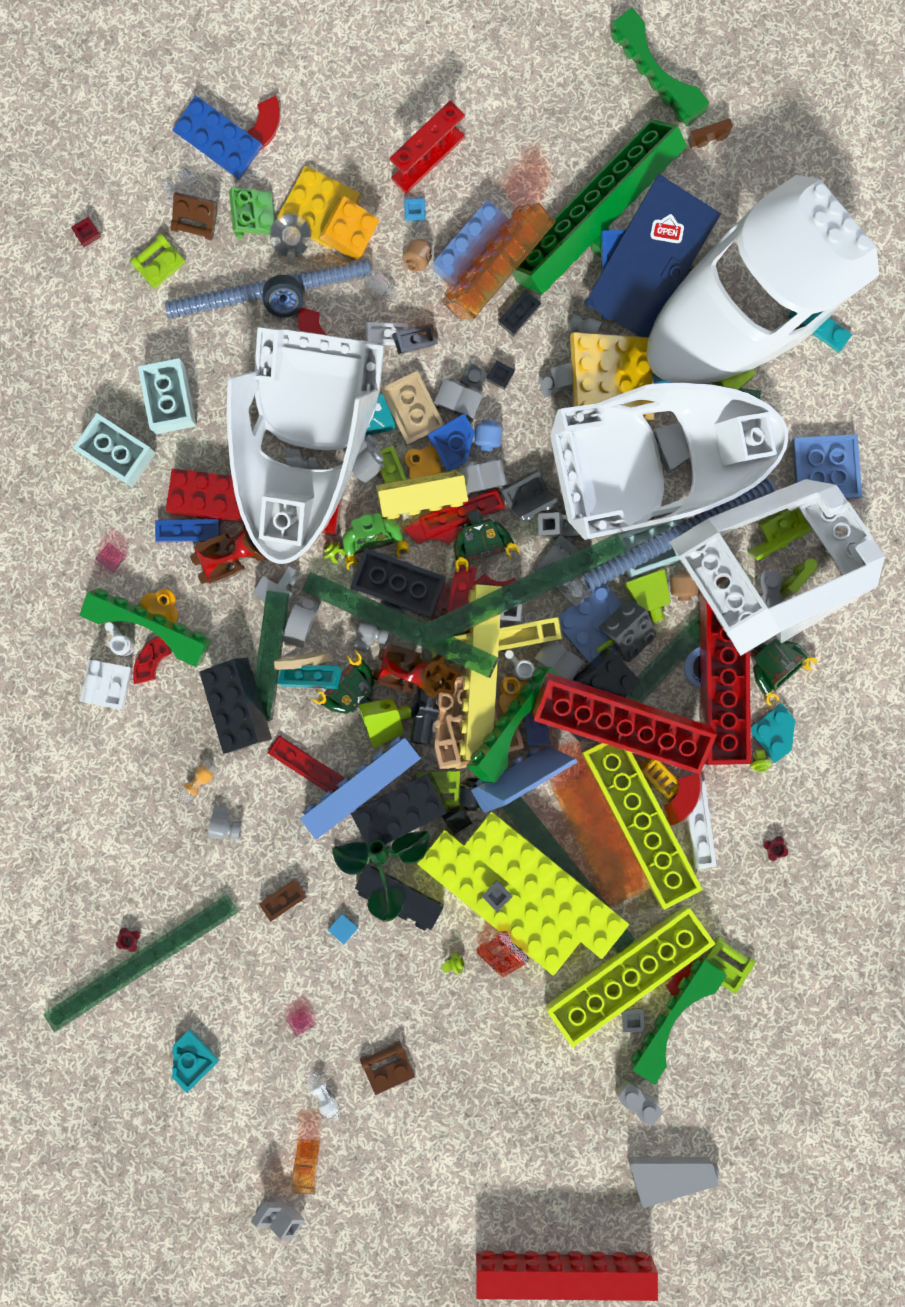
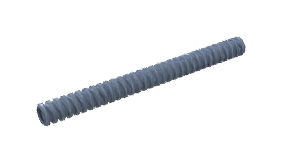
(255, 291)
(660, 543)

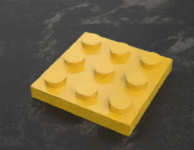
(315, 198)

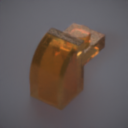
(305, 1167)

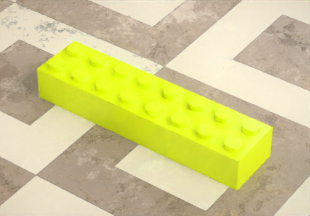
(642, 824)
(546, 884)
(525, 922)
(629, 975)

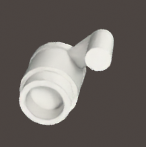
(120, 644)
(522, 668)

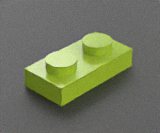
(392, 468)

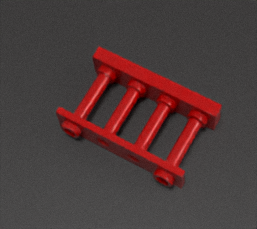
(427, 147)

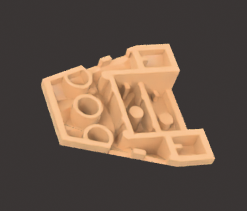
(448, 728)

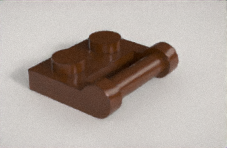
(194, 209)
(389, 1074)

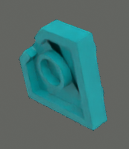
(775, 732)
(191, 1060)

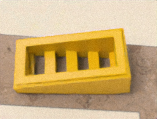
(647, 764)

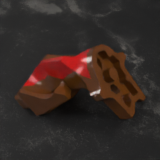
(216, 562)
(414, 670)

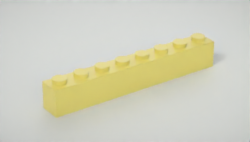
(480, 690)

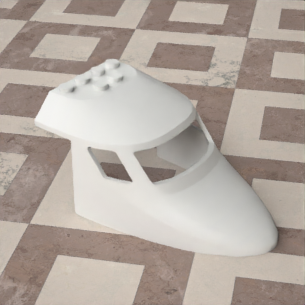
(798, 250)
(313, 396)
(614, 466)

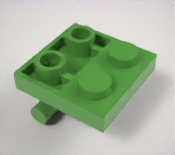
(251, 211)

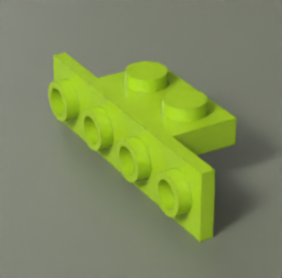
(779, 531)

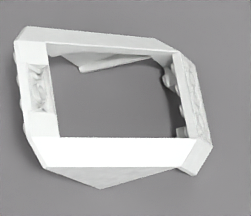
(739, 605)

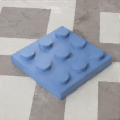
(829, 461)
(582, 622)

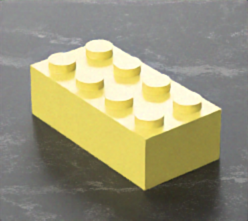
(421, 493)

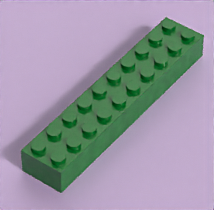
(600, 203)

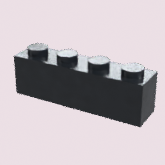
(417, 905)

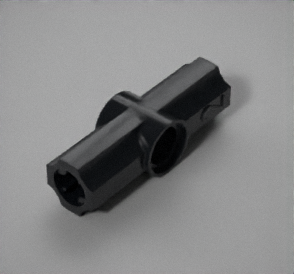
(424, 713)

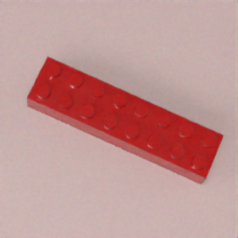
(214, 497)
(724, 692)
(623, 723)
(566, 1276)

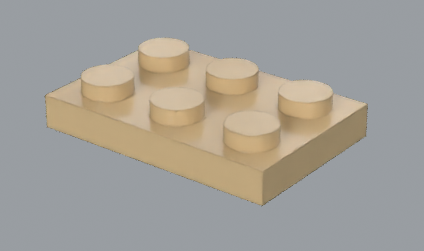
(411, 408)

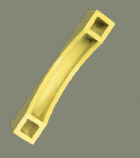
(525, 634)

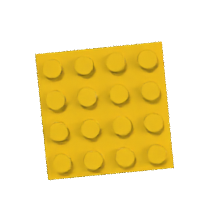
(609, 367)

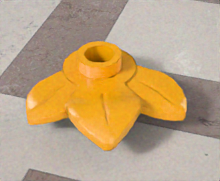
(426, 464)
(154, 604)
(508, 696)

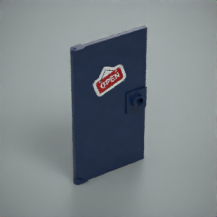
(652, 256)

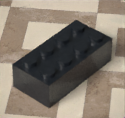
(398, 583)
(608, 674)
(235, 705)
(401, 810)

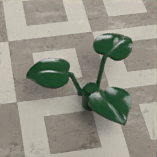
(352, 856)

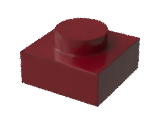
(86, 232)

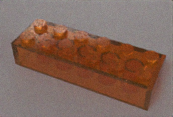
(497, 261)
(600, 838)

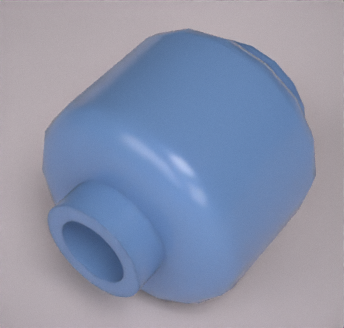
(488, 435)

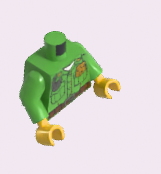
(371, 533)

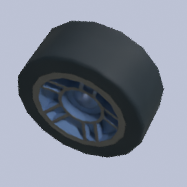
(276, 302)

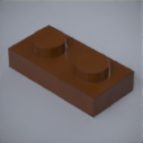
(702, 136)
(283, 900)

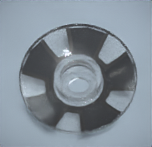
(280, 235)

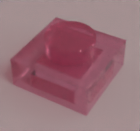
(111, 557)
(300, 1020)

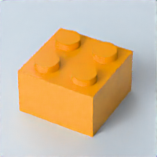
(349, 228)

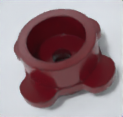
(777, 842)
(122, 943)

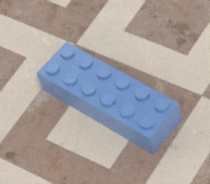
(359, 789)

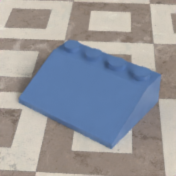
(469, 242)
(522, 777)

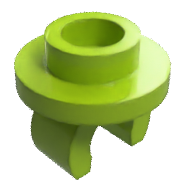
(331, 549)
(760, 763)
(456, 964)

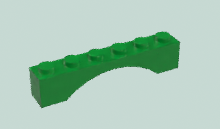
(684, 99)
(184, 643)
(492, 756)
(702, 981)

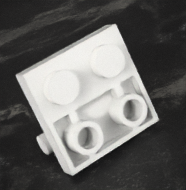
(106, 684)

